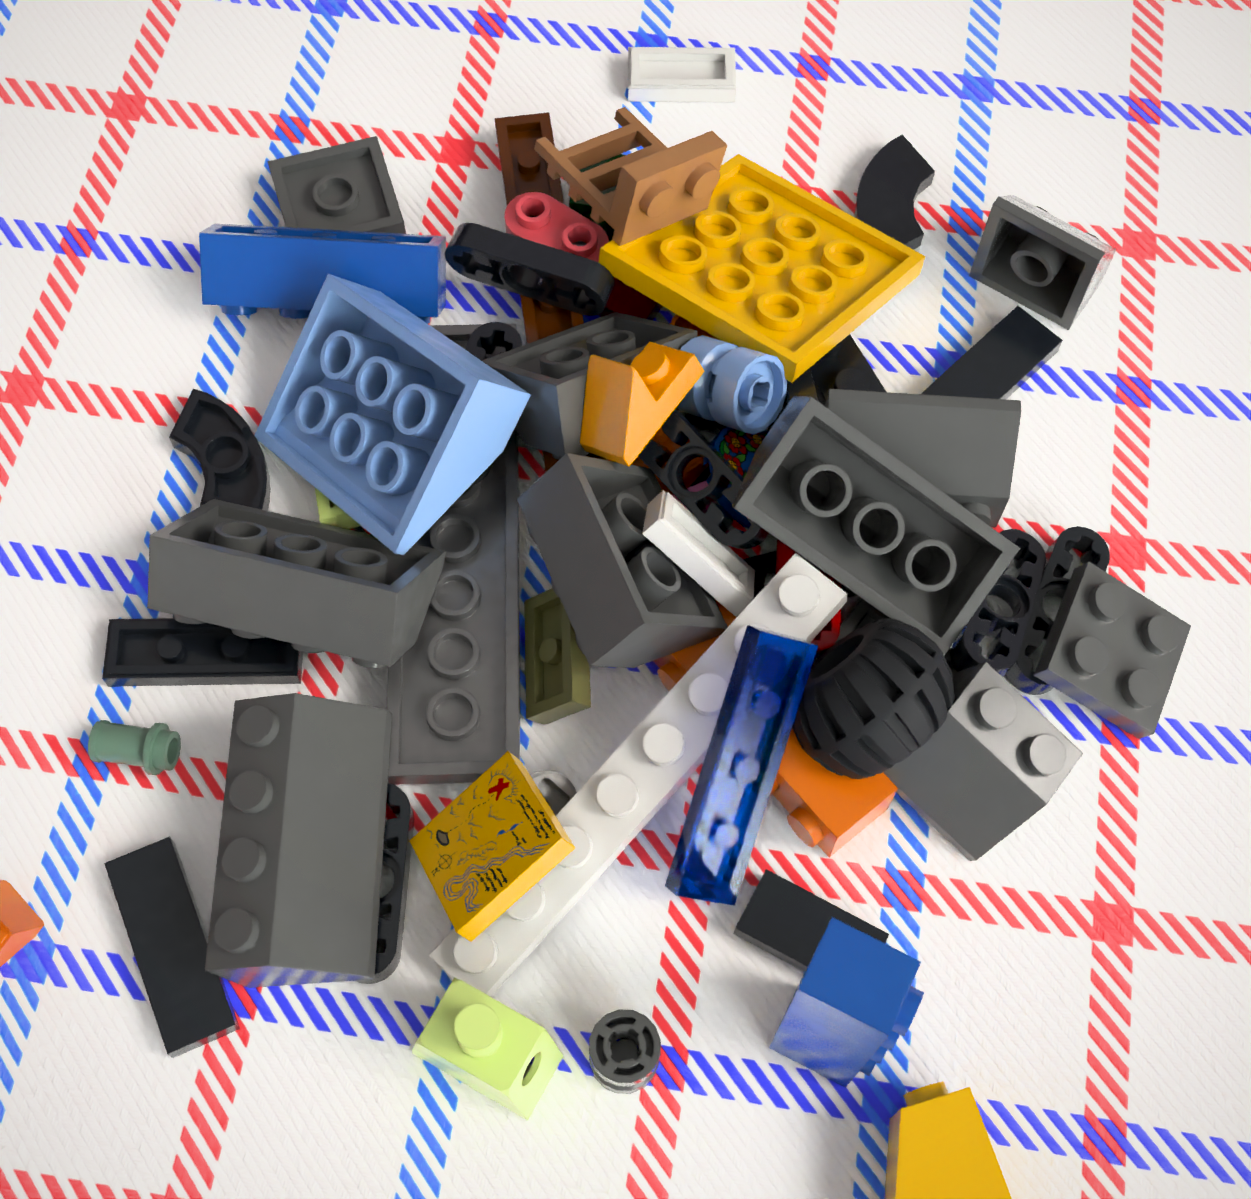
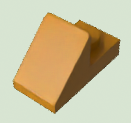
(633, 401)

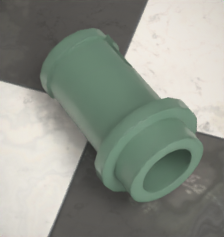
(145, 747)

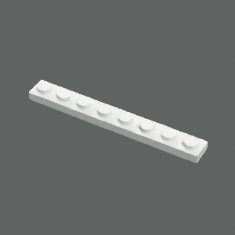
(638, 779)

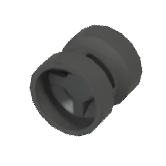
(617, 1063)

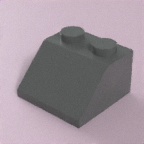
(1040, 260)
(985, 765)

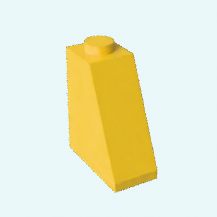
(941, 1149)

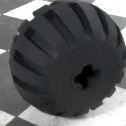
(874, 699)

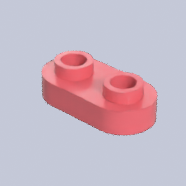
(555, 225)

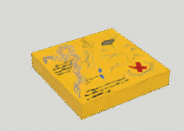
(490, 846)

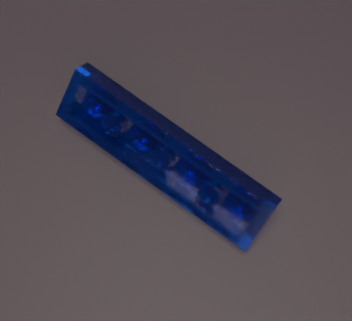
(740, 766)

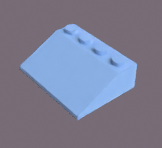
(386, 413)

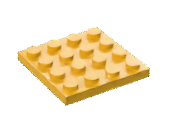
(767, 267)

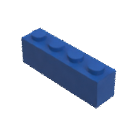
(287, 267)
(849, 1005)

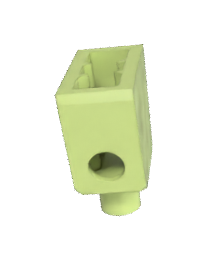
(489, 1048)

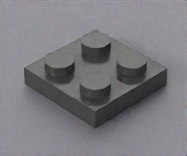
(338, 189)
(1113, 650)

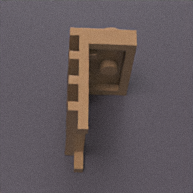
(652, 184)

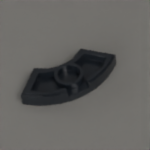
(890, 189)
(224, 450)

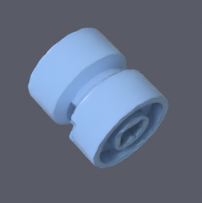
(738, 385)

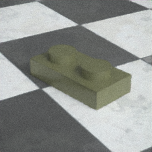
(554, 664)

